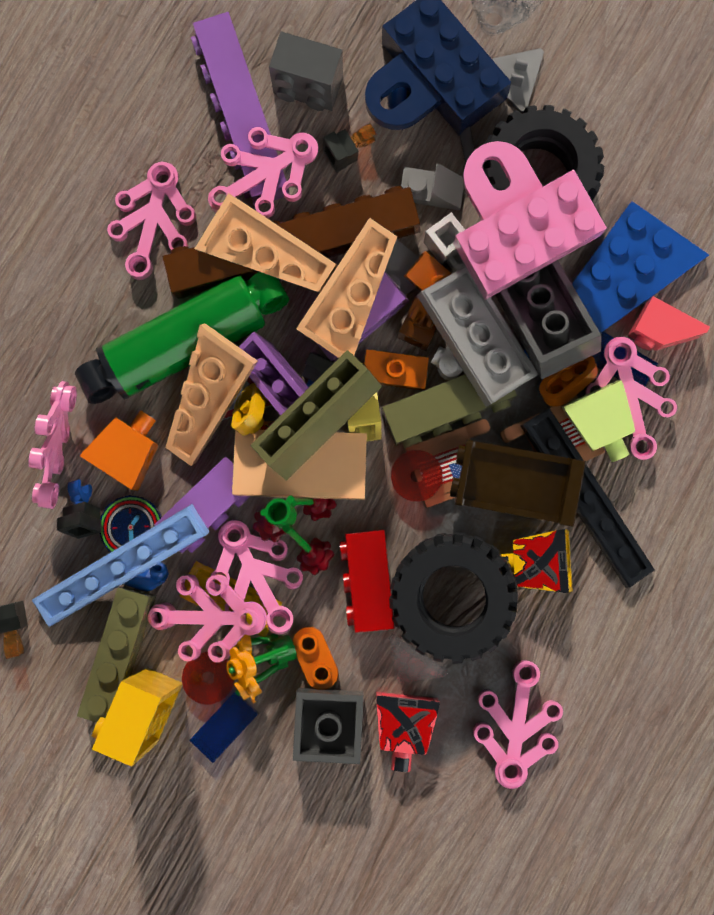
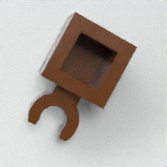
(417, 327)

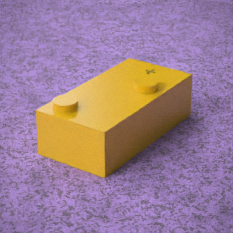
(136, 716)

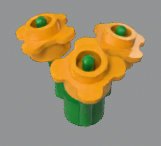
(243, 665)

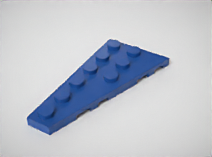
(633, 266)

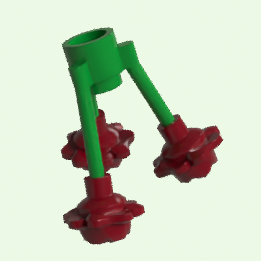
(280, 515)

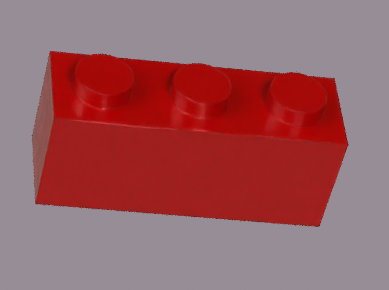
(367, 581)

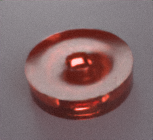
(413, 461)
(204, 692)

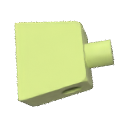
(603, 419)

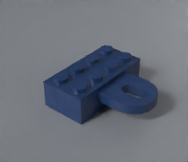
(438, 67)

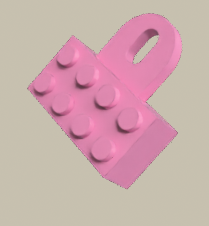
(523, 224)

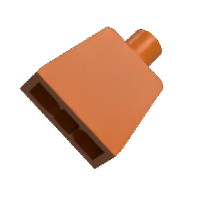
(124, 450)

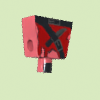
(405, 726)

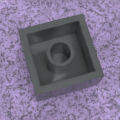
(306, 71)
(328, 726)

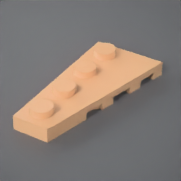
(259, 244)
(347, 298)
(211, 387)

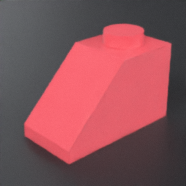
(664, 326)

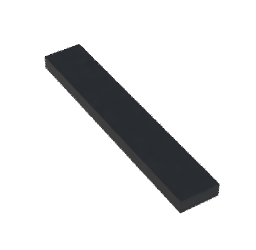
(593, 504)

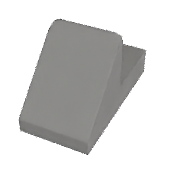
(434, 188)

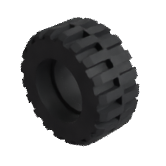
(554, 133)
(446, 640)

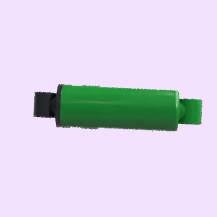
(167, 341)

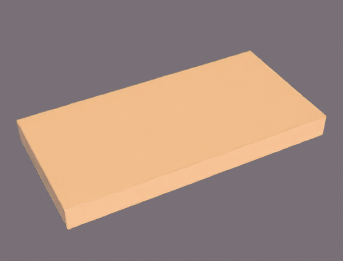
(330, 473)

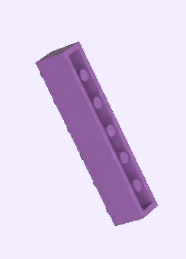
(233, 91)

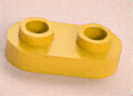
(249, 411)

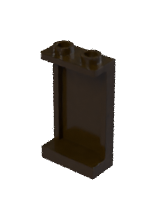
(518, 482)

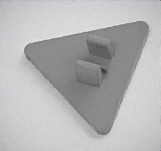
(522, 72)

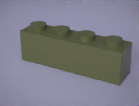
(436, 410)
(316, 415)
(116, 651)

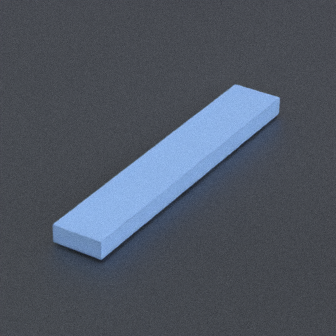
(121, 565)

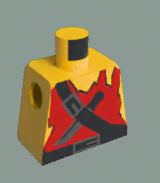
(542, 561)

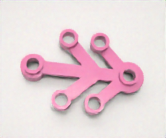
(268, 168)
(151, 215)
(634, 389)
(50, 456)
(255, 570)
(211, 617)
(517, 730)

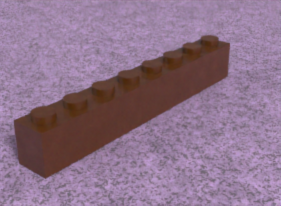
(326, 232)

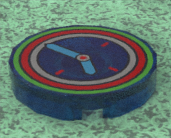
(126, 520)

